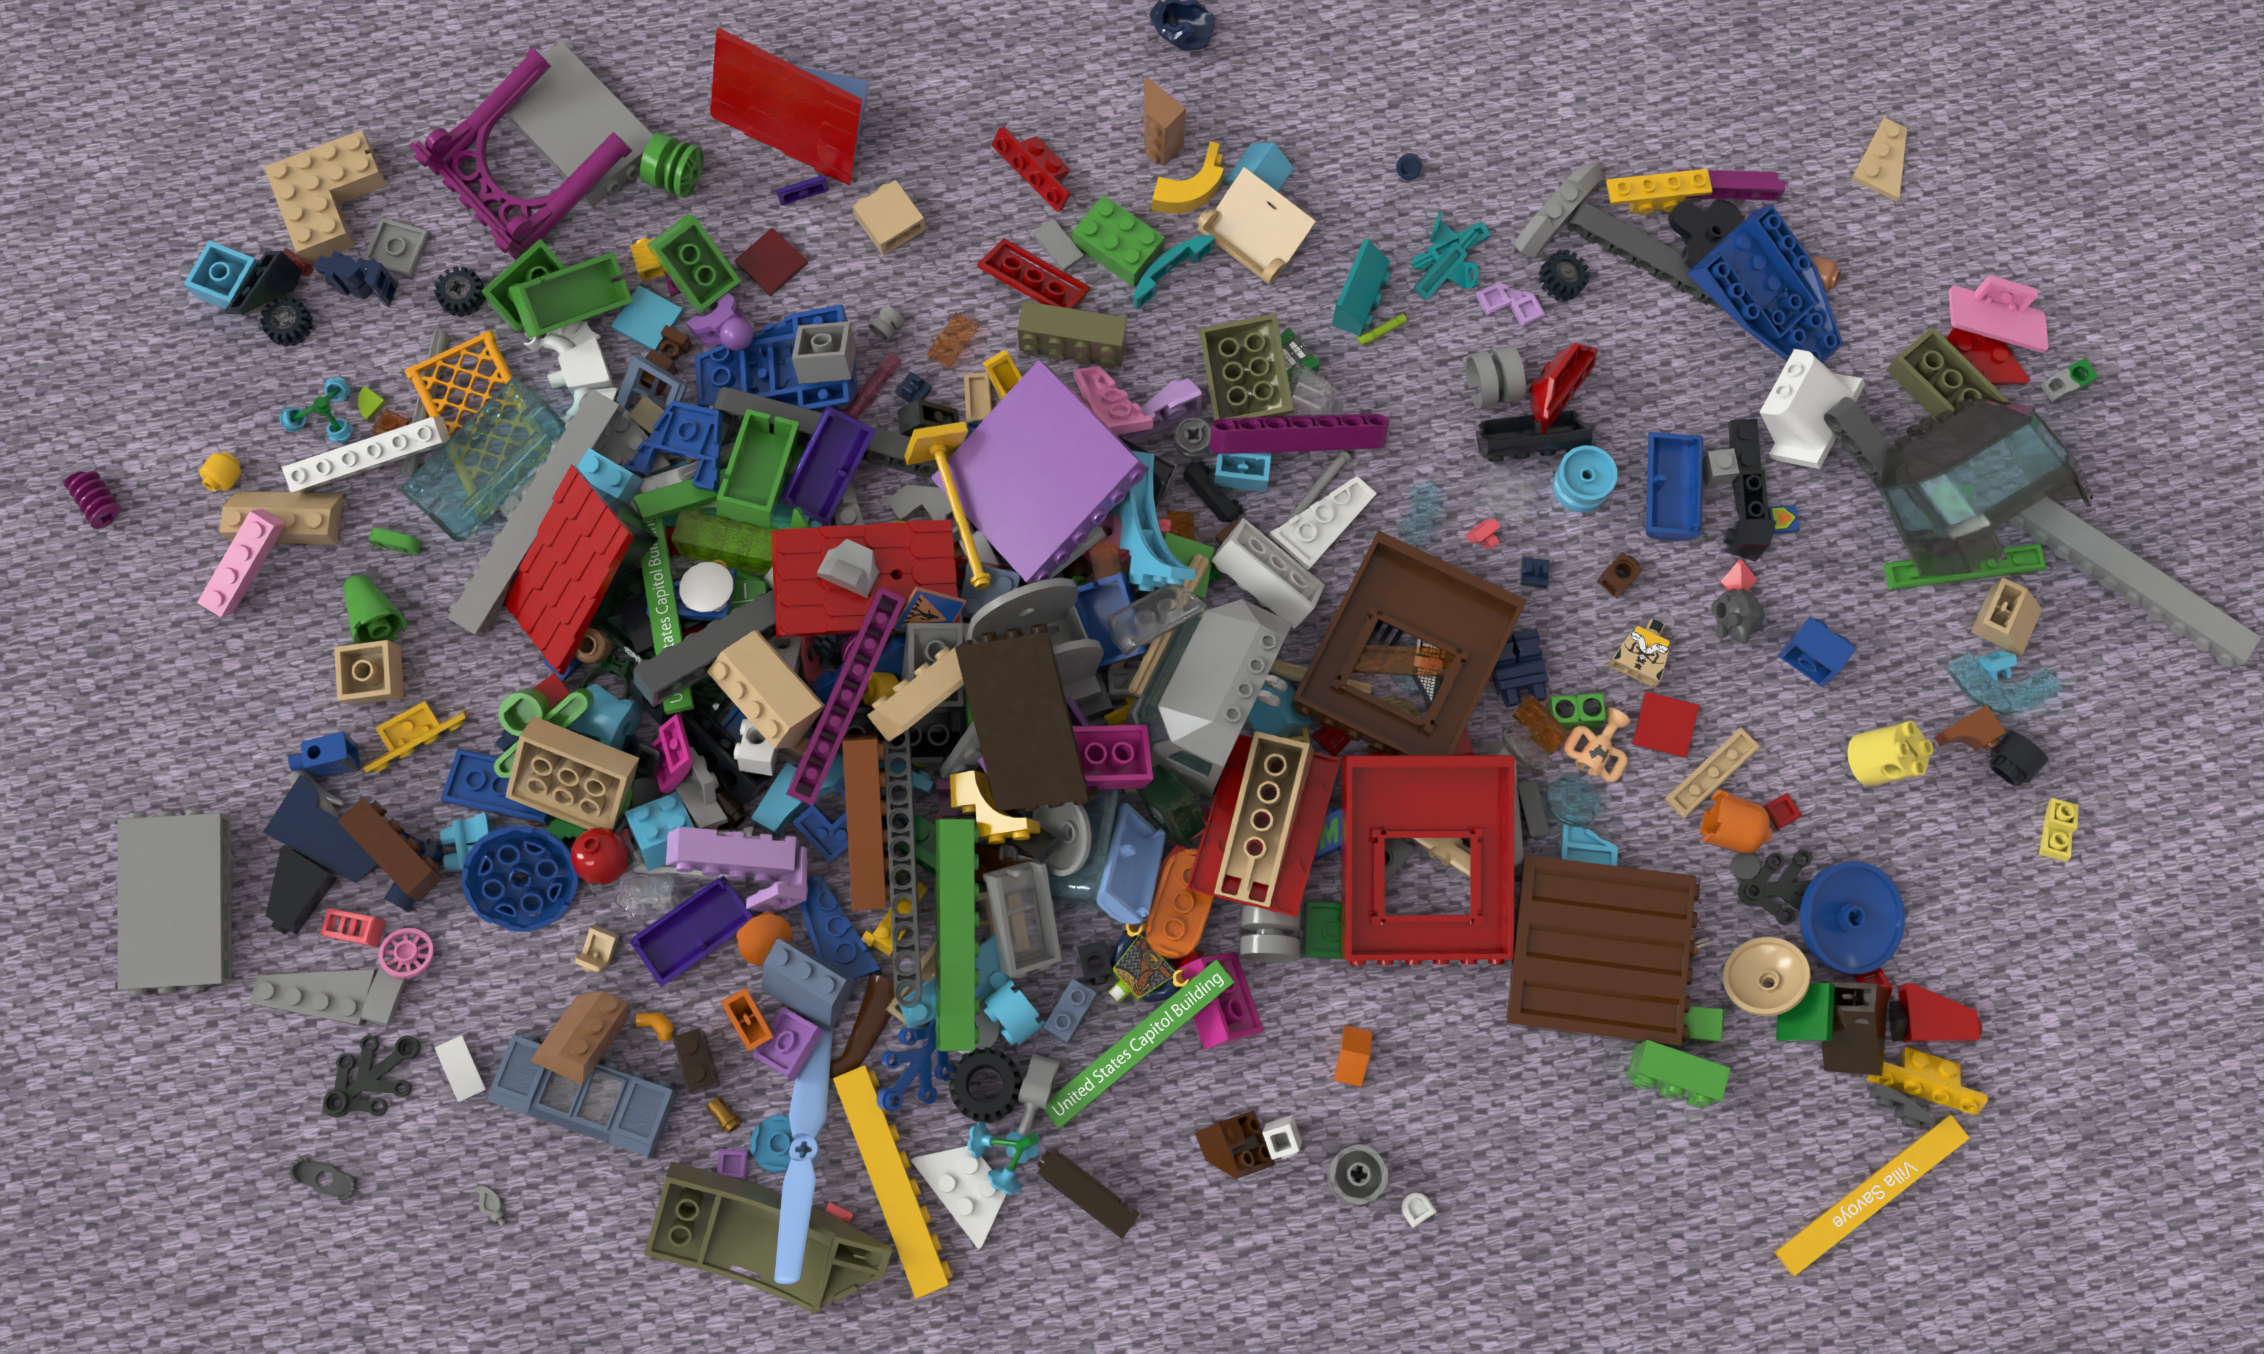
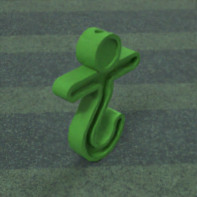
(525, 703)

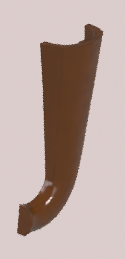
(867, 1027)

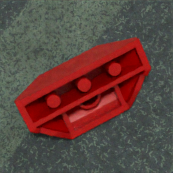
(1560, 382)

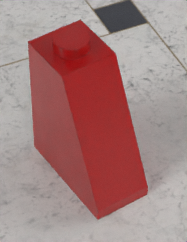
(1937, 1017)

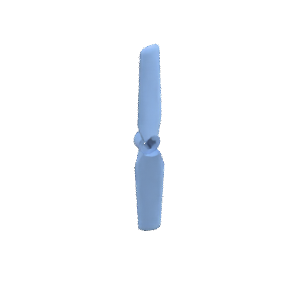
(806, 1121)

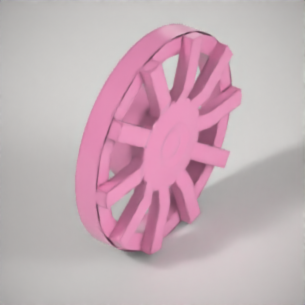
(406, 953)

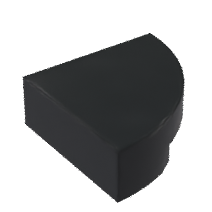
(1898, 1020)

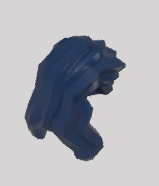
(1191, 19)

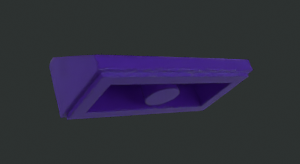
(802, 189)

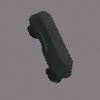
(1198, 479)

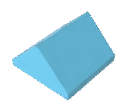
(1265, 162)
(1281, 719)

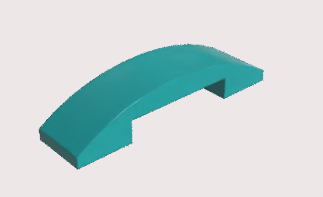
(1194, 249)

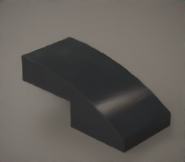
(648, 755)

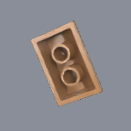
(1162, 124)
(582, 1035)

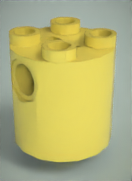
(1889, 754)

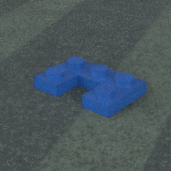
(827, 836)

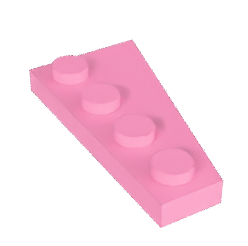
(1109, 402)

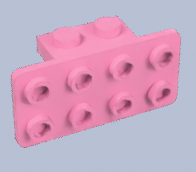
(2000, 312)

